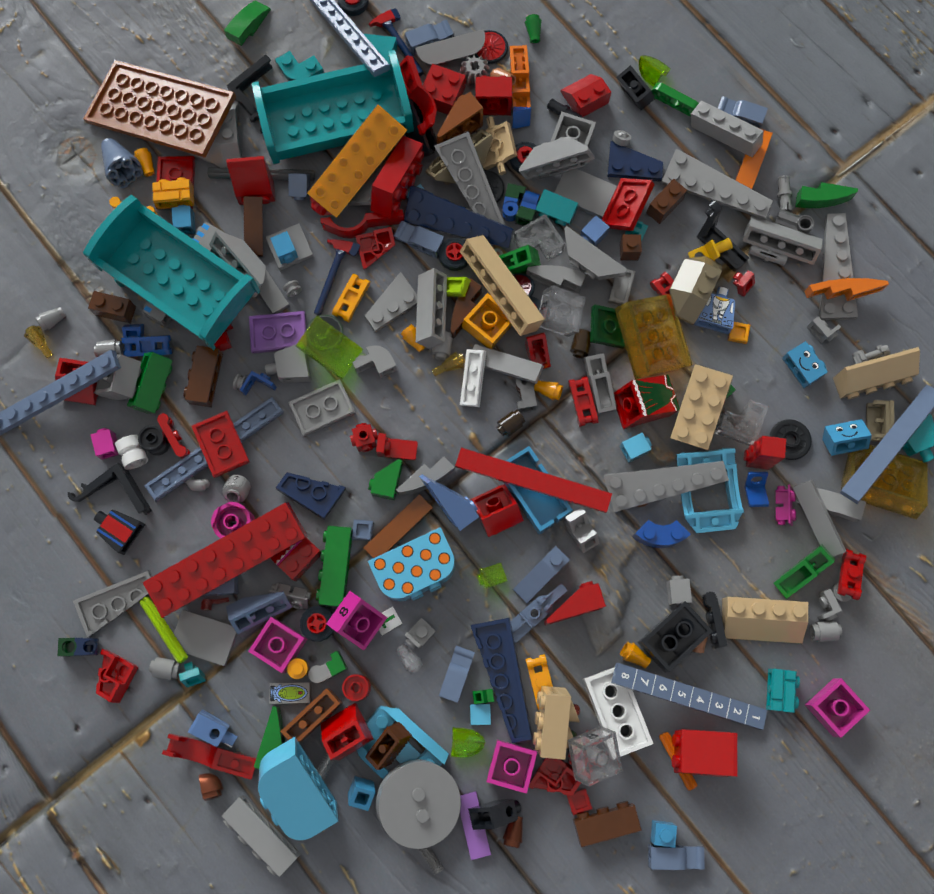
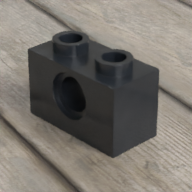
(635, 87)

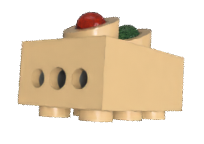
(553, 722)

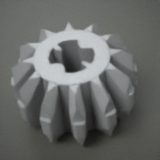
(474, 68)

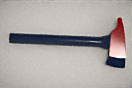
(385, 20)
(342, 247)

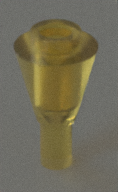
(36, 337)
(454, 362)

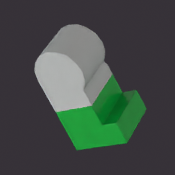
(328, 670)

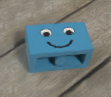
(805, 364)
(846, 437)

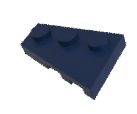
(632, 164)
(311, 494)

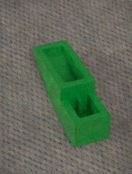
(246, 22)
(824, 196)
(804, 571)

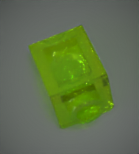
(492, 576)

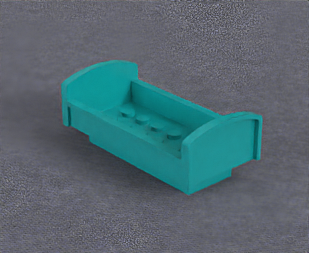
(327, 108)
(170, 270)

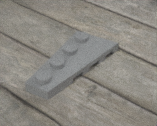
(108, 603)

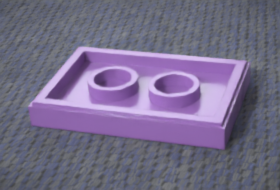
(276, 331)

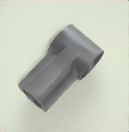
(794, 221)

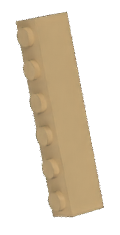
(502, 285)

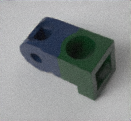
(77, 647)

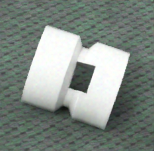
(132, 453)

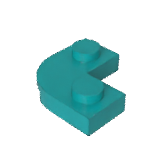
(293, 70)

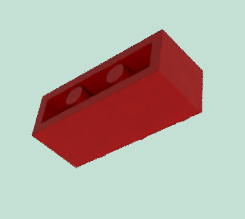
(765, 452)

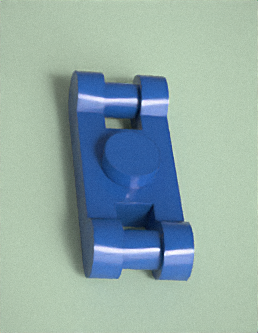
(146, 344)

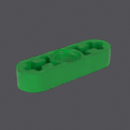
(674, 98)

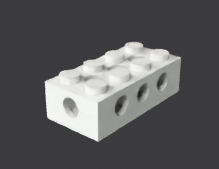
(631, 715)

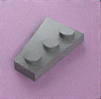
(392, 304)

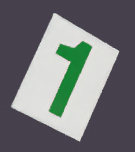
(391, 622)

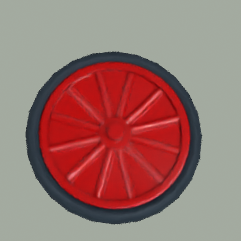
(494, 47)

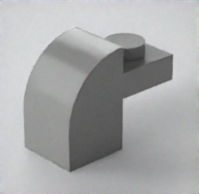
(376, 357)
(581, 530)

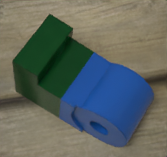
(510, 204)
(527, 208)

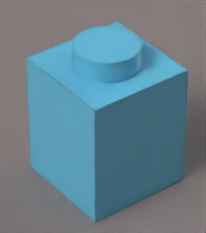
(636, 447)

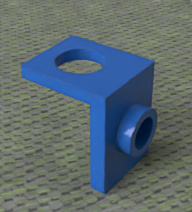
(252, 377)
(756, 491)

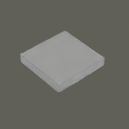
(299, 242)

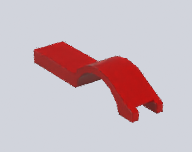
(418, 93)
(370, 220)
(211, 756)

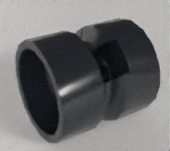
(153, 440)

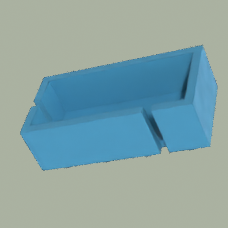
(538, 507)

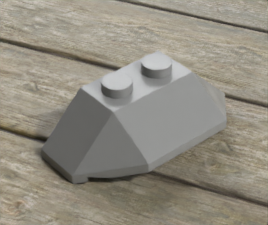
(555, 158)
(238, 255)
(590, 258)

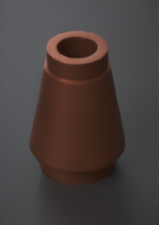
(513, 833)

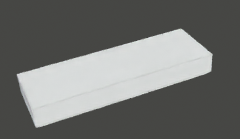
(473, 378)

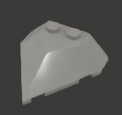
(226, 142)

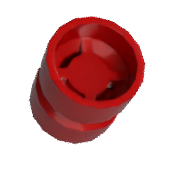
(356, 687)

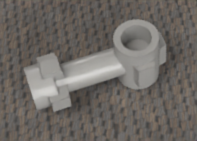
(860, 356)

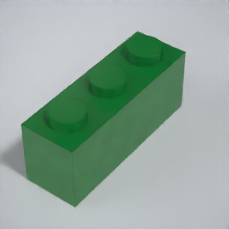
(151, 383)

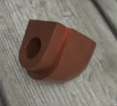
(210, 786)

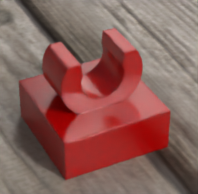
(744, 282)

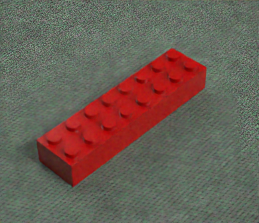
(225, 559)

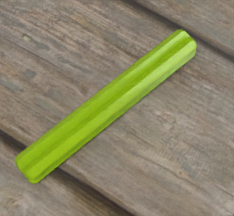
(163, 630)

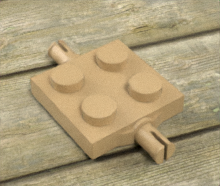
(501, 147)

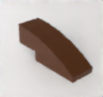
(253, 224)
(464, 306)

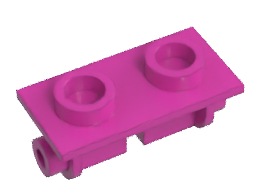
(785, 513)

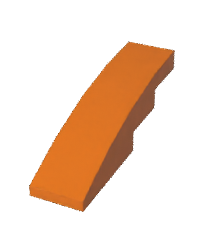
(520, 68)
(751, 165)
(850, 287)

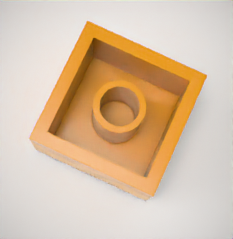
(486, 322)

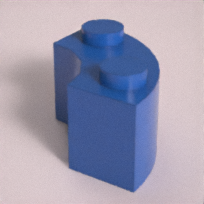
(661, 536)

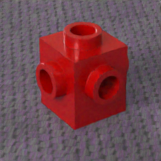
(364, 444)

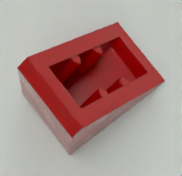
(538, 350)

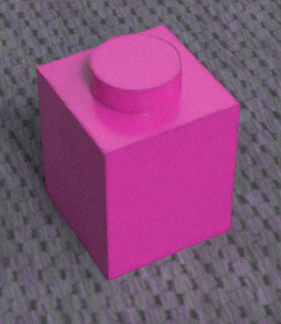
(104, 443)

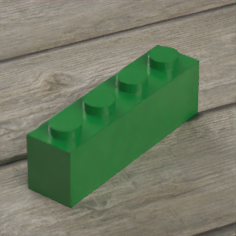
(335, 566)

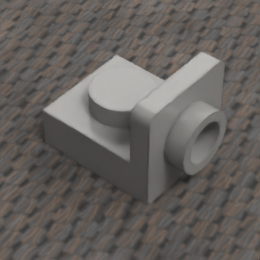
(821, 331)
(829, 602)
(419, 634)

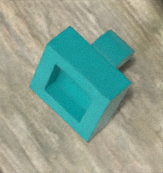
(640, 229)
(192, 675)

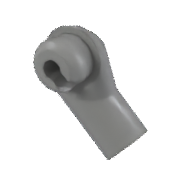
(197, 484)

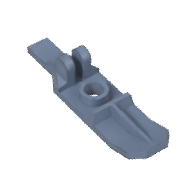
(543, 604)

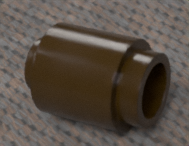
(581, 344)
(510, 423)

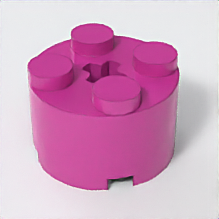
(230, 512)

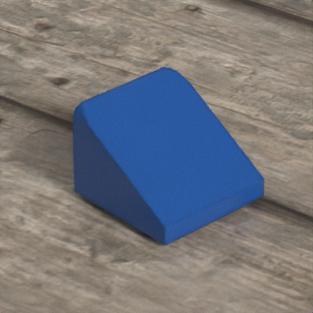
(521, 117)
(133, 330)

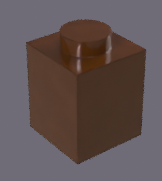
(630, 247)

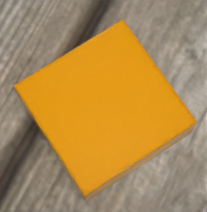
(739, 333)

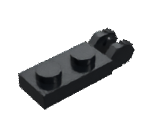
(714, 618)

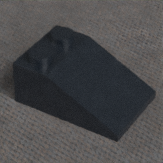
(675, 637)

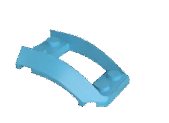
(717, 519)
(386, 717)

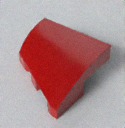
(374, 245)
(114, 676)
(555, 776)

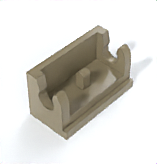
(879, 418)

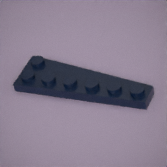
(442, 215)
(500, 659)

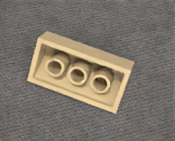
(878, 373)
(764, 619)

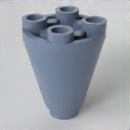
(119, 164)

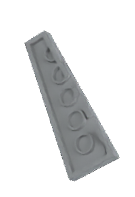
(466, 169)
(713, 185)
(836, 266)
(646, 486)

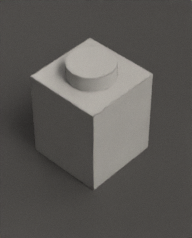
(678, 590)

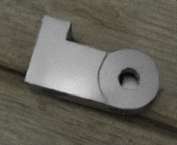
(527, 396)

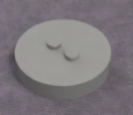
(418, 804)

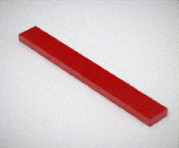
(533, 480)

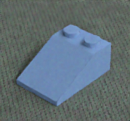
(456, 507)

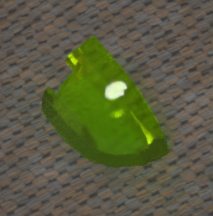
(652, 69)
(466, 742)

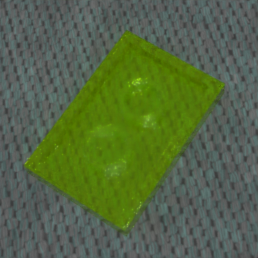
(329, 347)

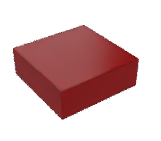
(579, 802)

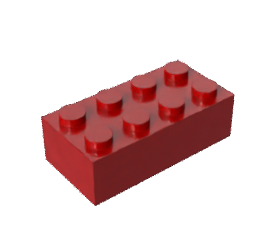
(396, 177)

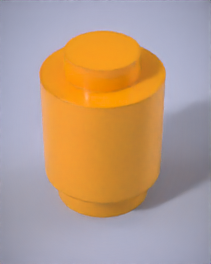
(298, 668)

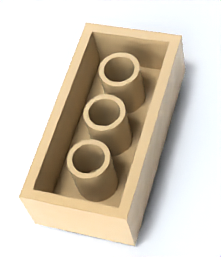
(701, 407)

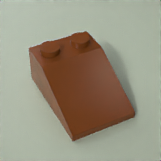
(463, 117)

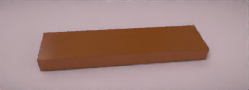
(398, 527)

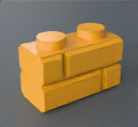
(173, 193)

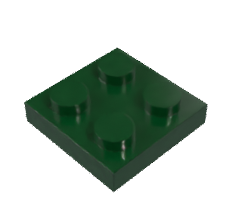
(605, 327)

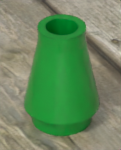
(533, 27)

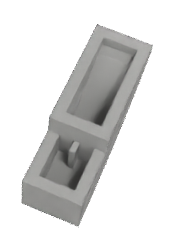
(557, 276)
(600, 382)
(438, 473)
(841, 506)

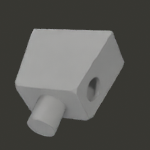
(290, 366)

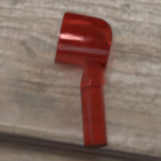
(206, 604)

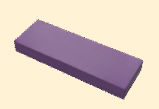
(476, 839)

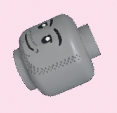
(236, 489)

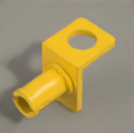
(712, 250)

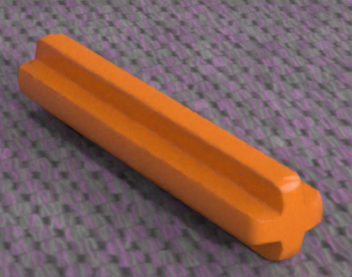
(688, 779)

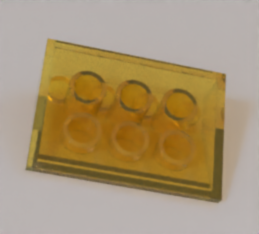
(653, 336)
(899, 488)

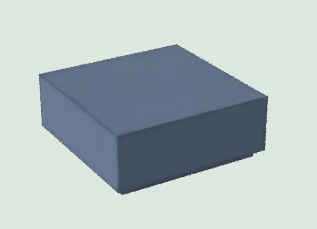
(362, 530)

